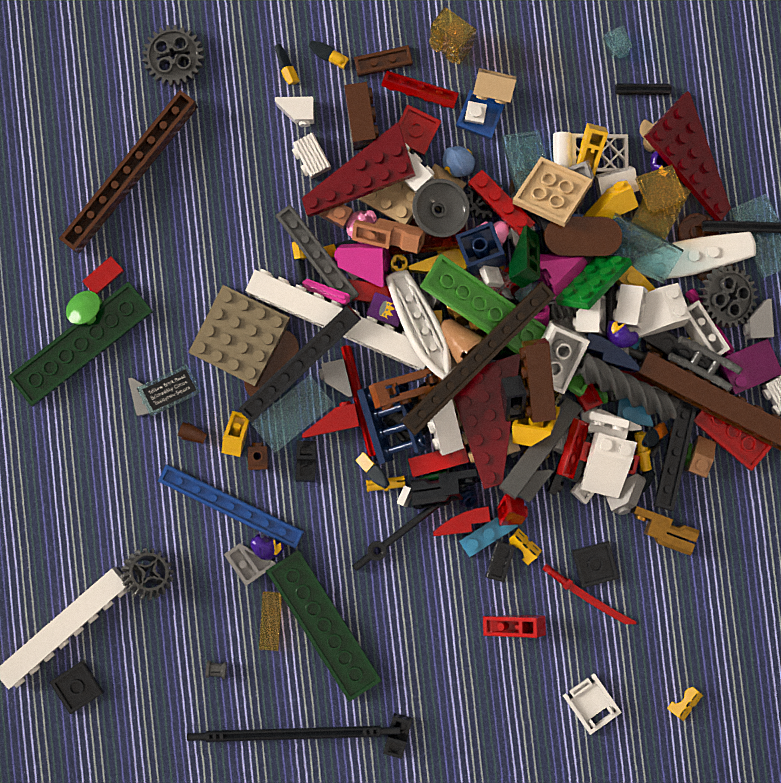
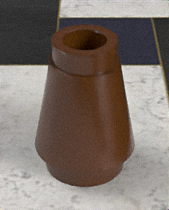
(191, 433)

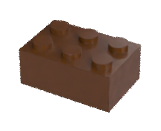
(361, 114)

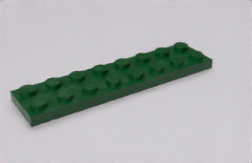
(80, 345)
(324, 625)

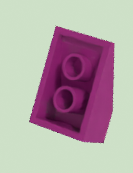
(758, 366)

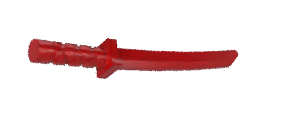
(567, 584)

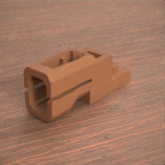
(388, 233)

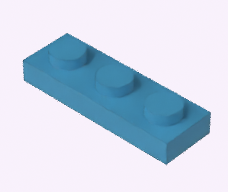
(484, 536)

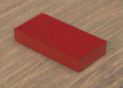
(103, 275)

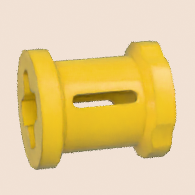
(403, 261)

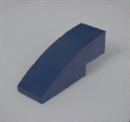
(610, 353)

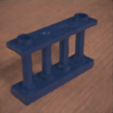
(379, 433)

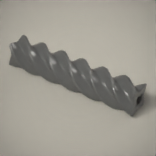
(626, 386)

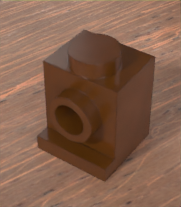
(263, 462)

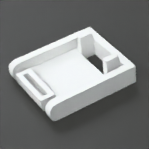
(590, 700)

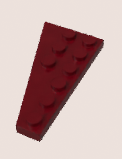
(372, 169)

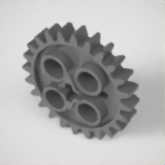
(171, 39)
(728, 296)

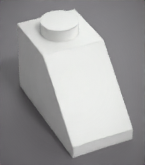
(298, 109)

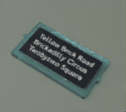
(168, 390)

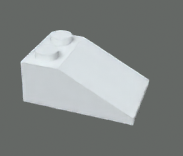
(663, 311)
(566, 353)
(607, 465)

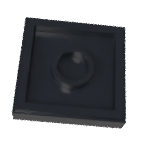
(595, 564)
(76, 687)

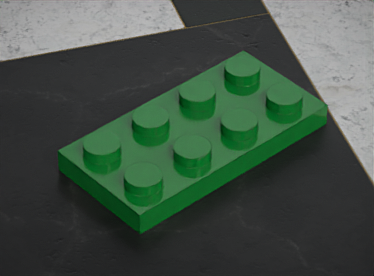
(593, 281)

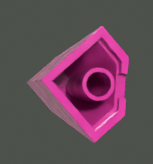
(364, 261)
(560, 271)

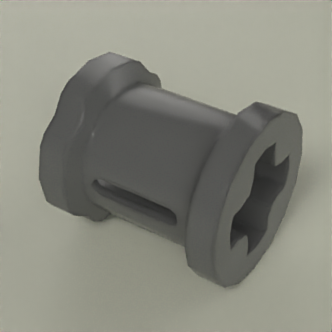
(216, 669)

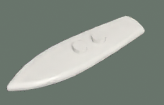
(711, 252)
(419, 322)

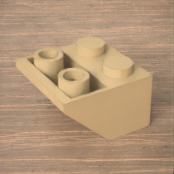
(494, 85)

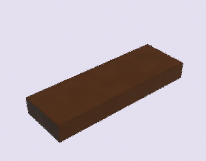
(383, 61)

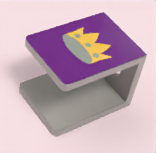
(383, 310)

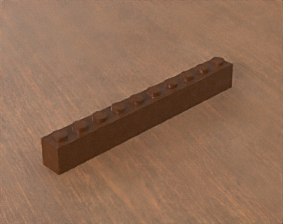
(129, 172)
(710, 399)

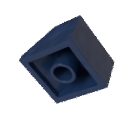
(481, 248)

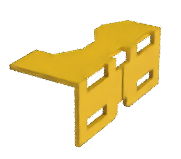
(528, 555)
(678, 708)

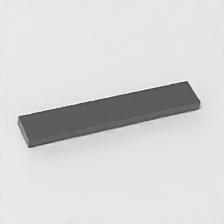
(315, 252)
(536, 454)

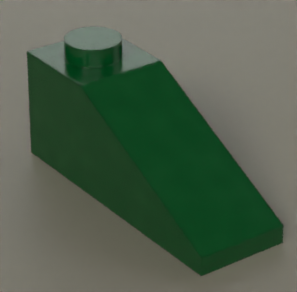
(525, 261)

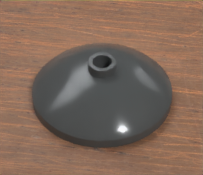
(452, 205)

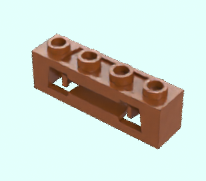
(381, 395)

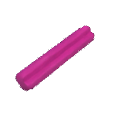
(326, 291)

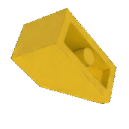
(235, 434)

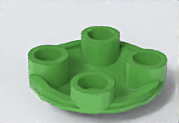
(83, 308)

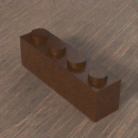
(539, 380)

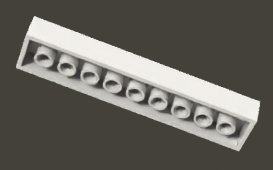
(320, 312)

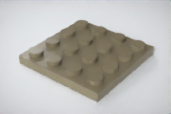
(239, 335)

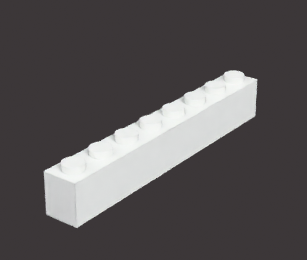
(61, 628)

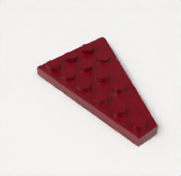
(682, 143)
(484, 419)

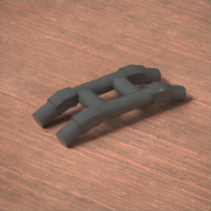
(710, 373)

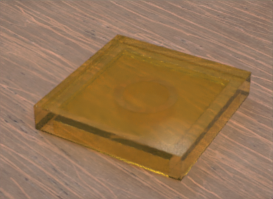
(661, 189)

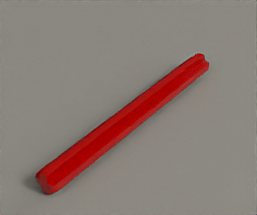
(355, 385)

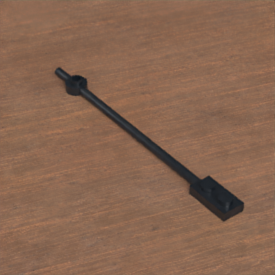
(403, 530)

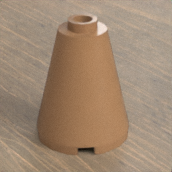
(459, 339)

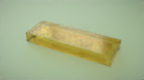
(270, 621)

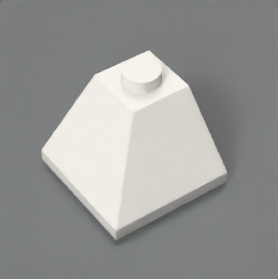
(592, 320)

